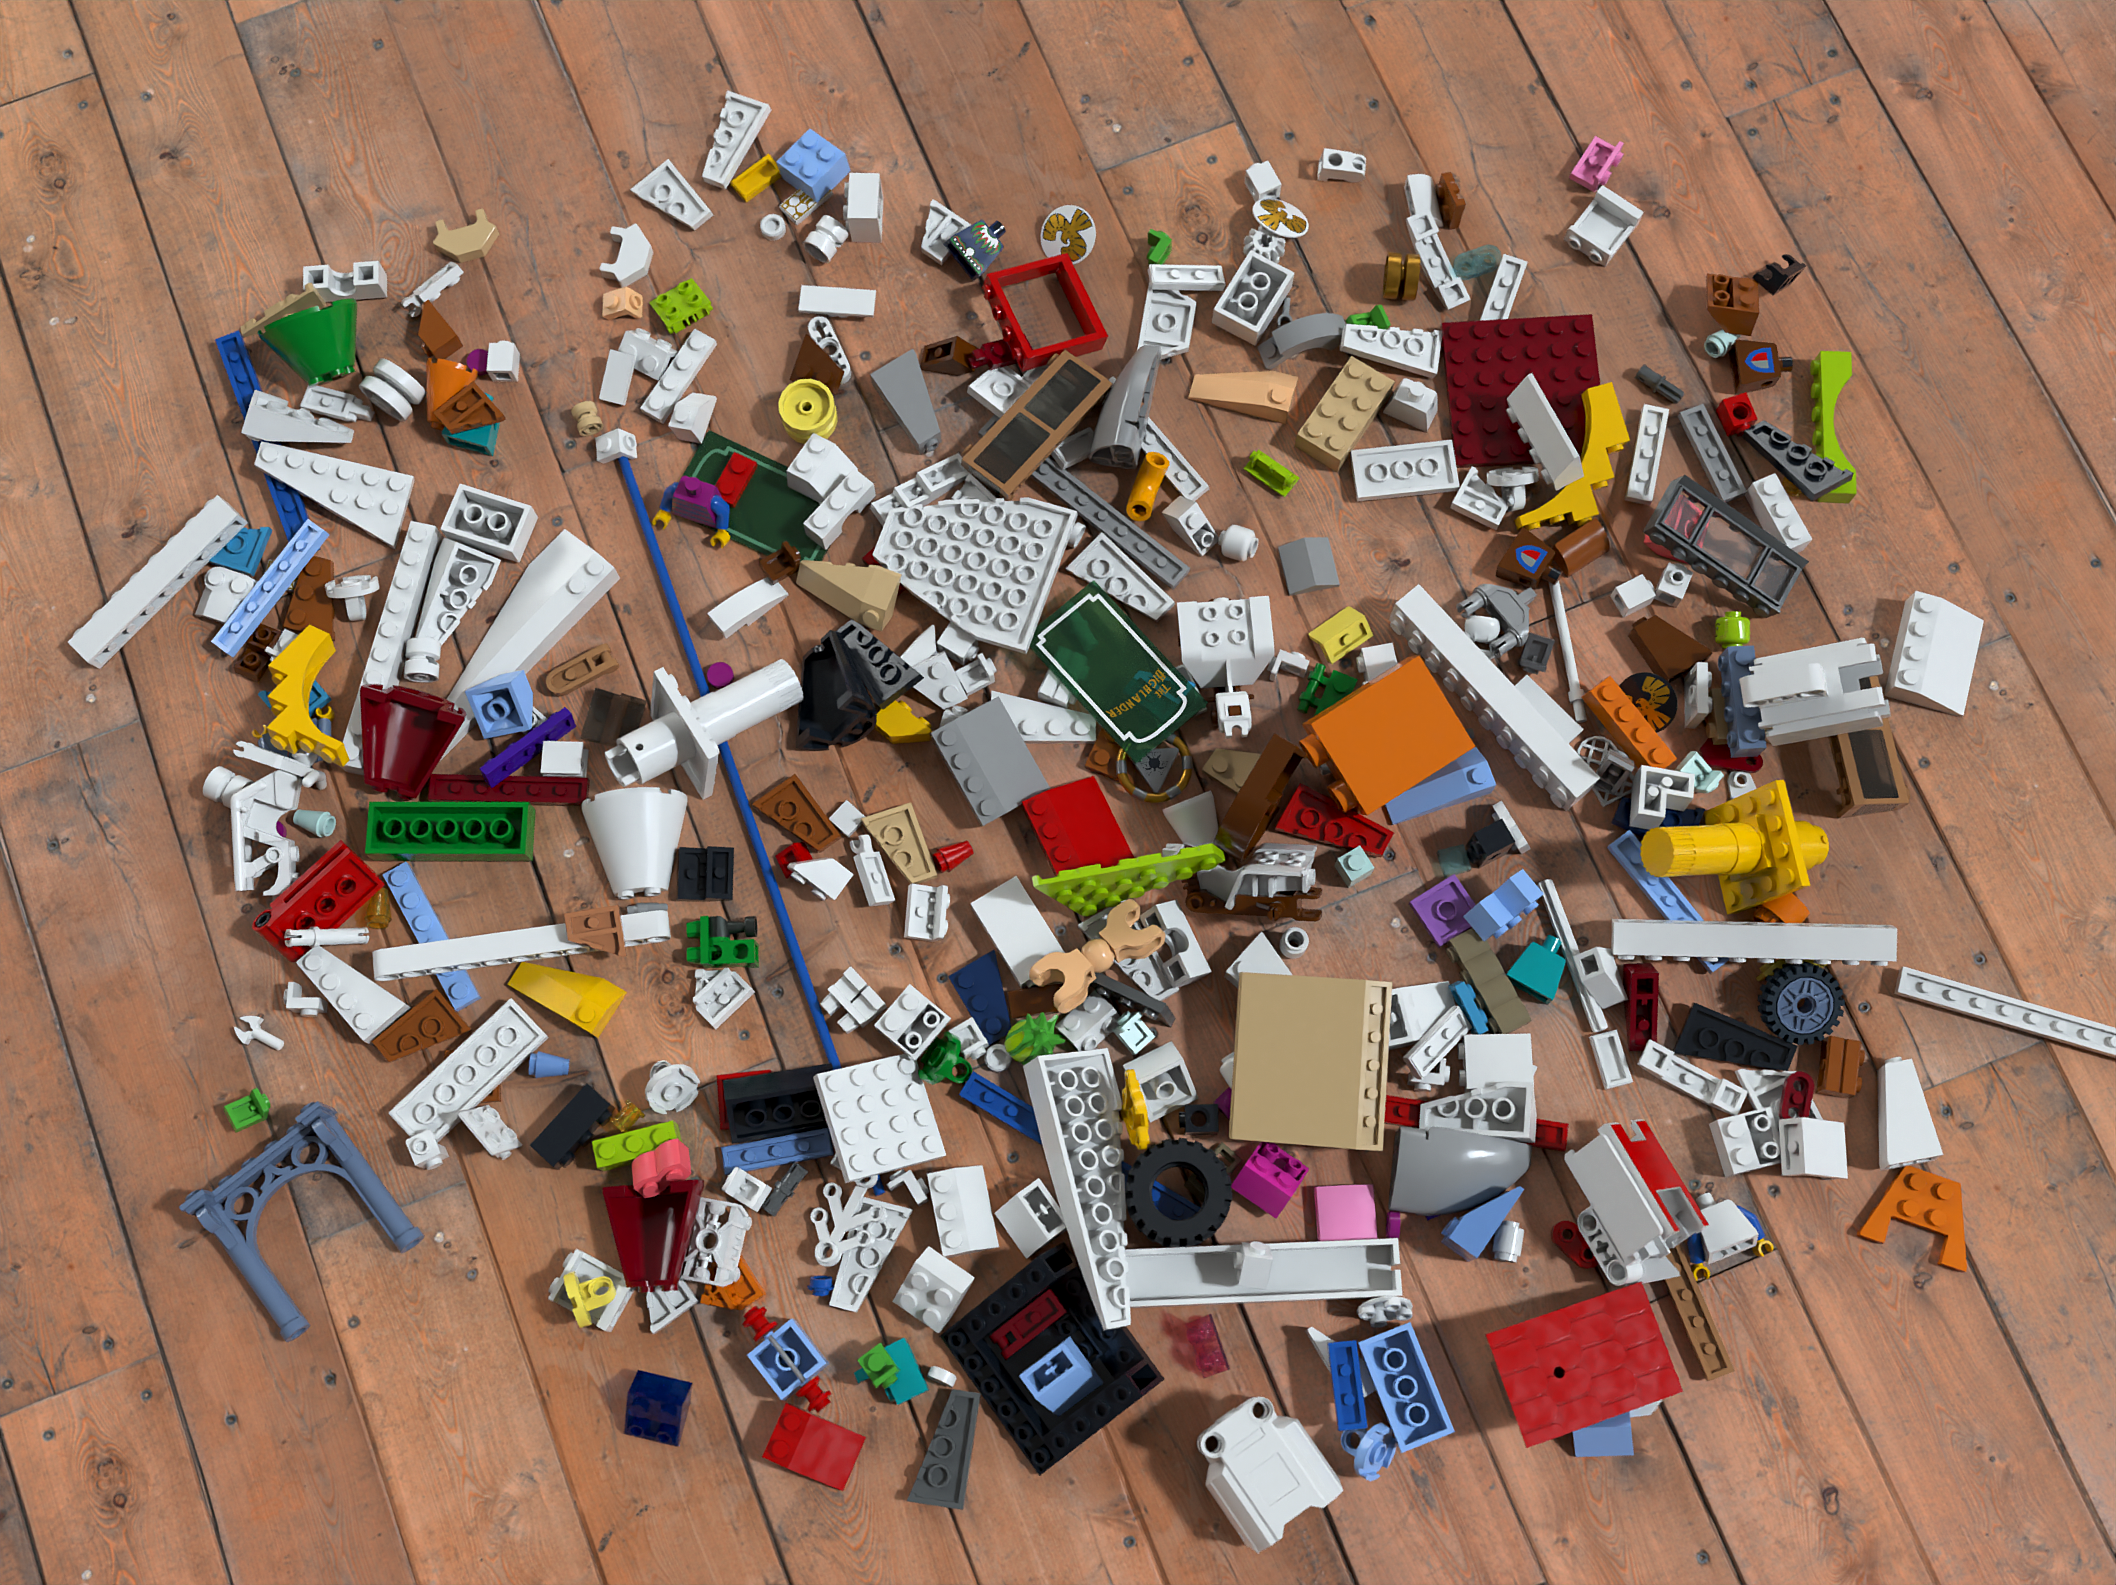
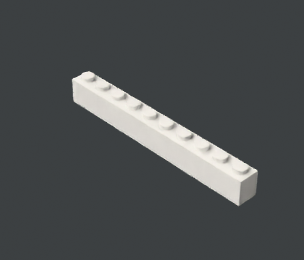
(395, 626)
(1754, 940)

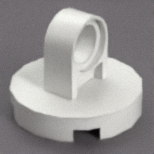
(1513, 484)
(353, 590)
(671, 1087)

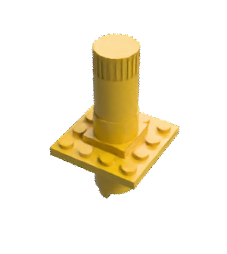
(1744, 842)

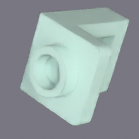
(1705, 778)
(1133, 1031)

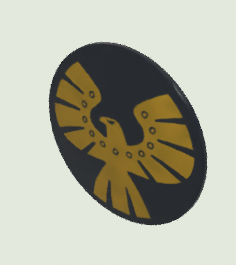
(1652, 697)

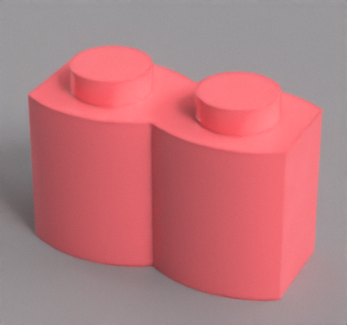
(657, 1168)

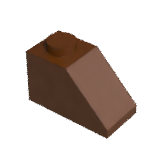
(948, 357)

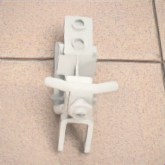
(258, 810)

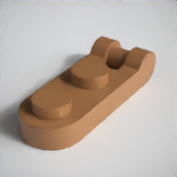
(581, 671)

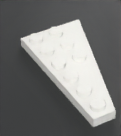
(353, 491)

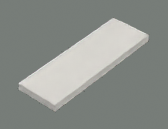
(470, 1072)

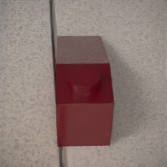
(1641, 1008)

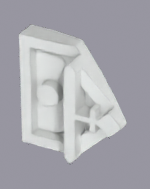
(719, 994)

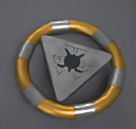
(1155, 769)

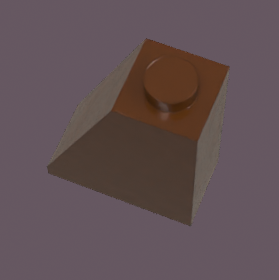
(1666, 648)

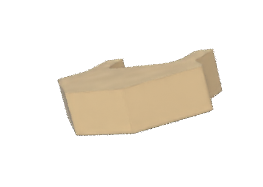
(466, 242)

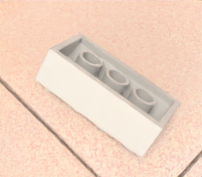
(1544, 433)

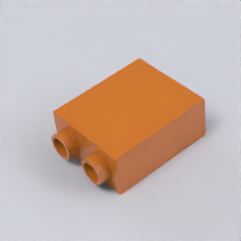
(1385, 737)

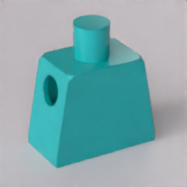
(477, 439)
(1539, 969)

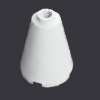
(1194, 819)

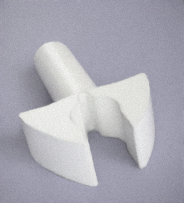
(258, 1033)

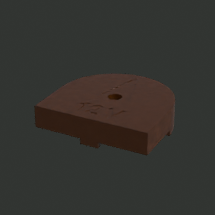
(1258, 799)

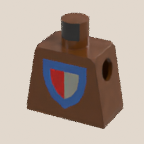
(1756, 365)
(1528, 562)

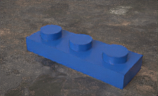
(1347, 1385)

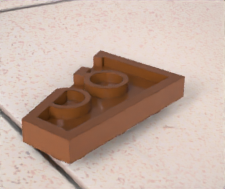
(798, 813)

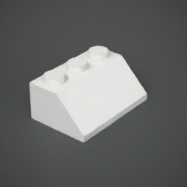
(962, 1211)

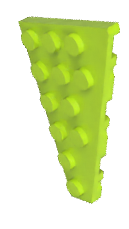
(1095, 888)

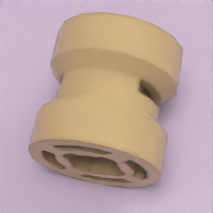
(587, 419)

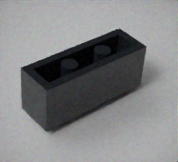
(573, 1127)

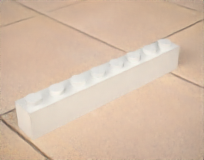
(157, 582)

